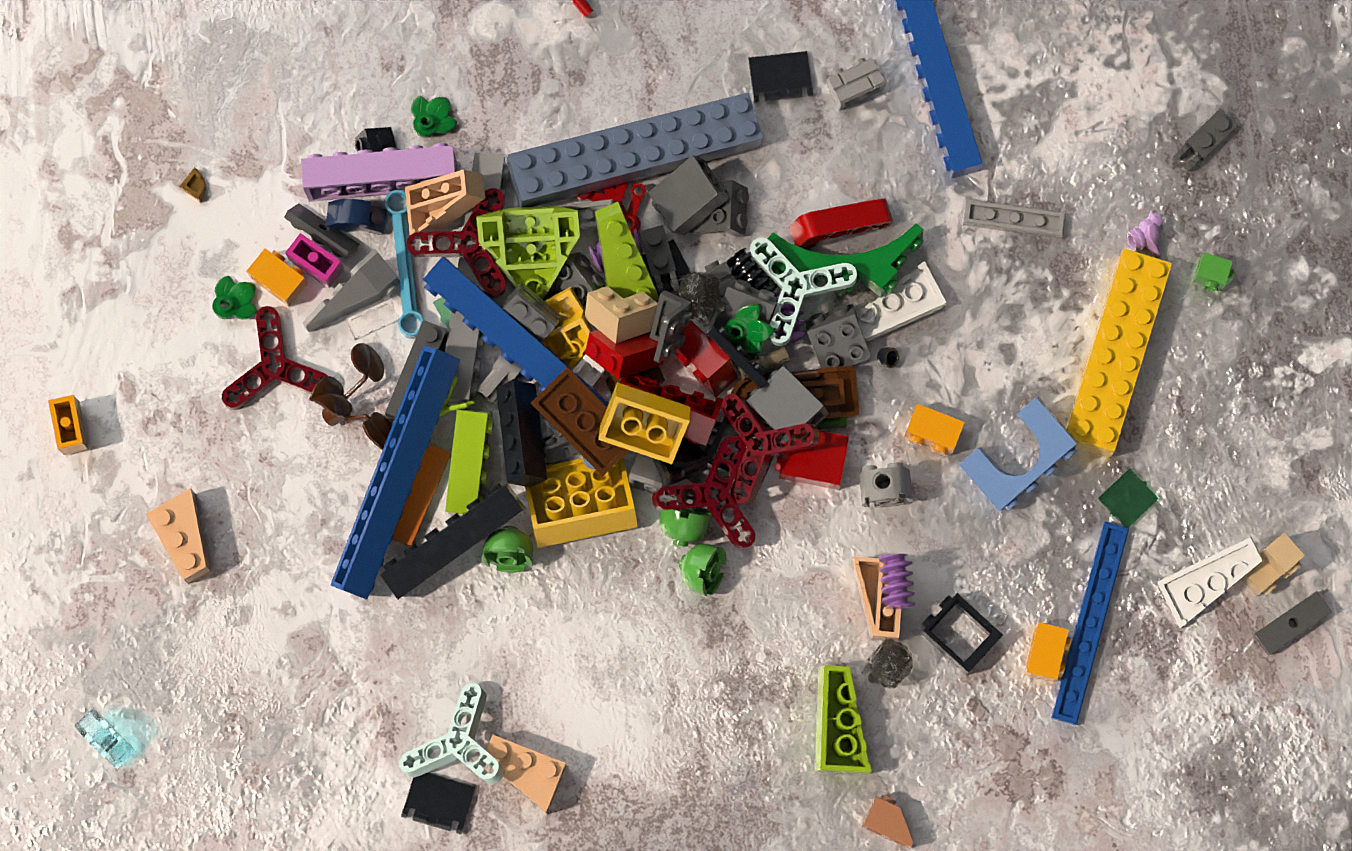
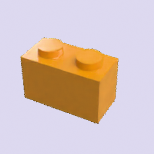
(276, 276)
(68, 424)
(934, 430)
(1047, 652)

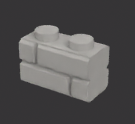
(855, 83)

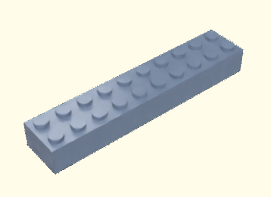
(634, 150)

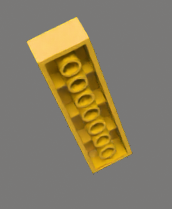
(1117, 351)

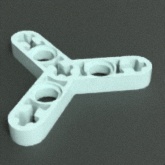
(806, 282)
(447, 742)

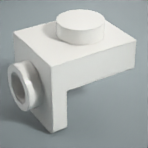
(589, 370)

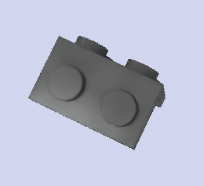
(730, 215)
(578, 275)
(669, 324)
(837, 337)

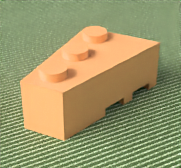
(442, 200)
(181, 534)
(881, 622)
(528, 770)

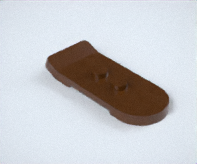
(830, 386)

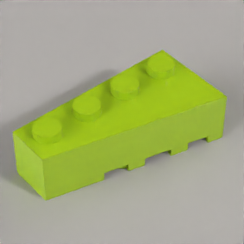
(620, 255)
(468, 458)
(838, 724)

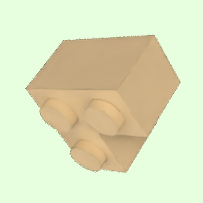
(620, 317)
(1279, 559)

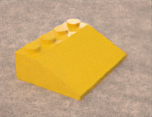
(580, 503)

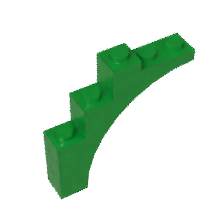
(873, 268)

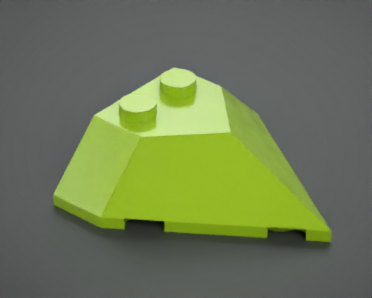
(530, 243)

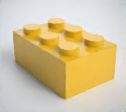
(644, 423)

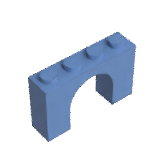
(1054, 444)

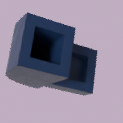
(355, 214)

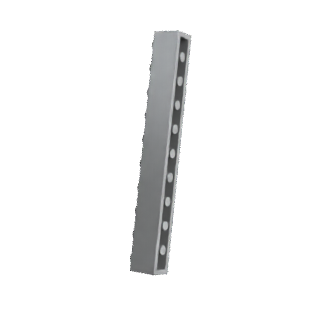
(462, 340)

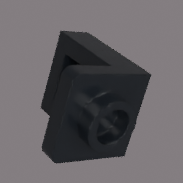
(375, 139)

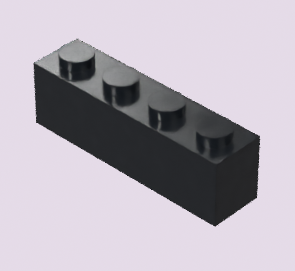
(521, 434)

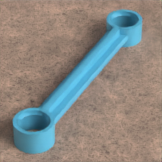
(404, 264)

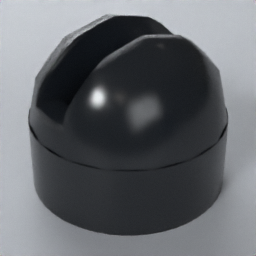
(888, 357)

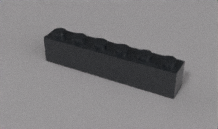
(452, 541)

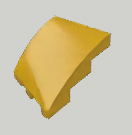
(571, 334)

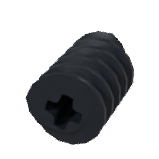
(748, 271)

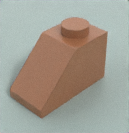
(888, 821)

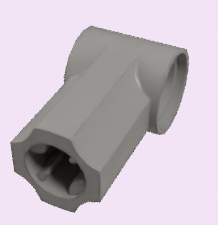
(501, 374)

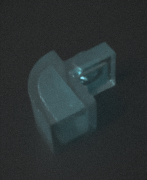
(104, 738)

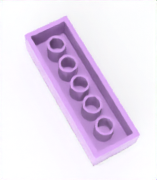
(373, 172)

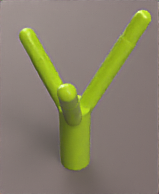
(446, 408)

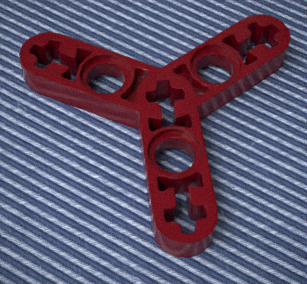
(470, 255)
(261, 369)
(771, 445)
(703, 491)

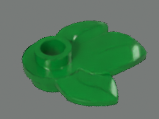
(433, 113)
(236, 296)
(751, 329)

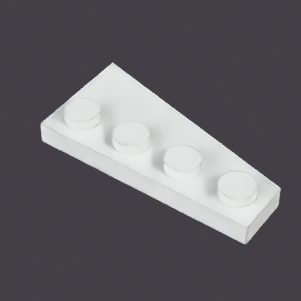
(910, 300)
(1203, 582)

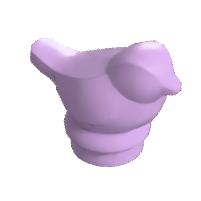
(1146, 234)

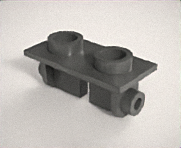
(554, 447)

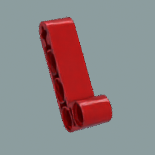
(840, 221)

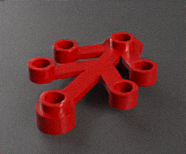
(618, 195)

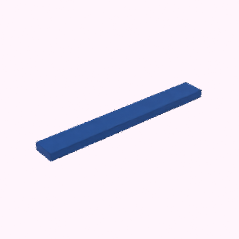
(1089, 623)

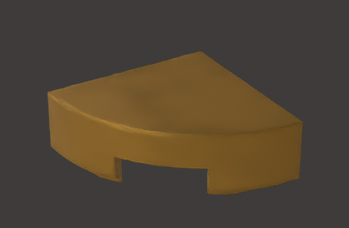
(194, 185)

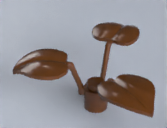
(330, 395)

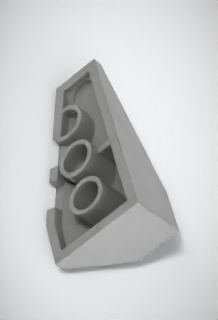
(368, 284)
(647, 479)

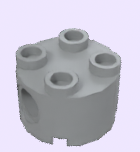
(894, 495)

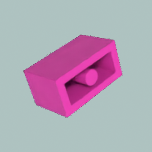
(314, 260)

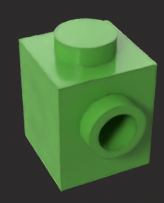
(1213, 272)

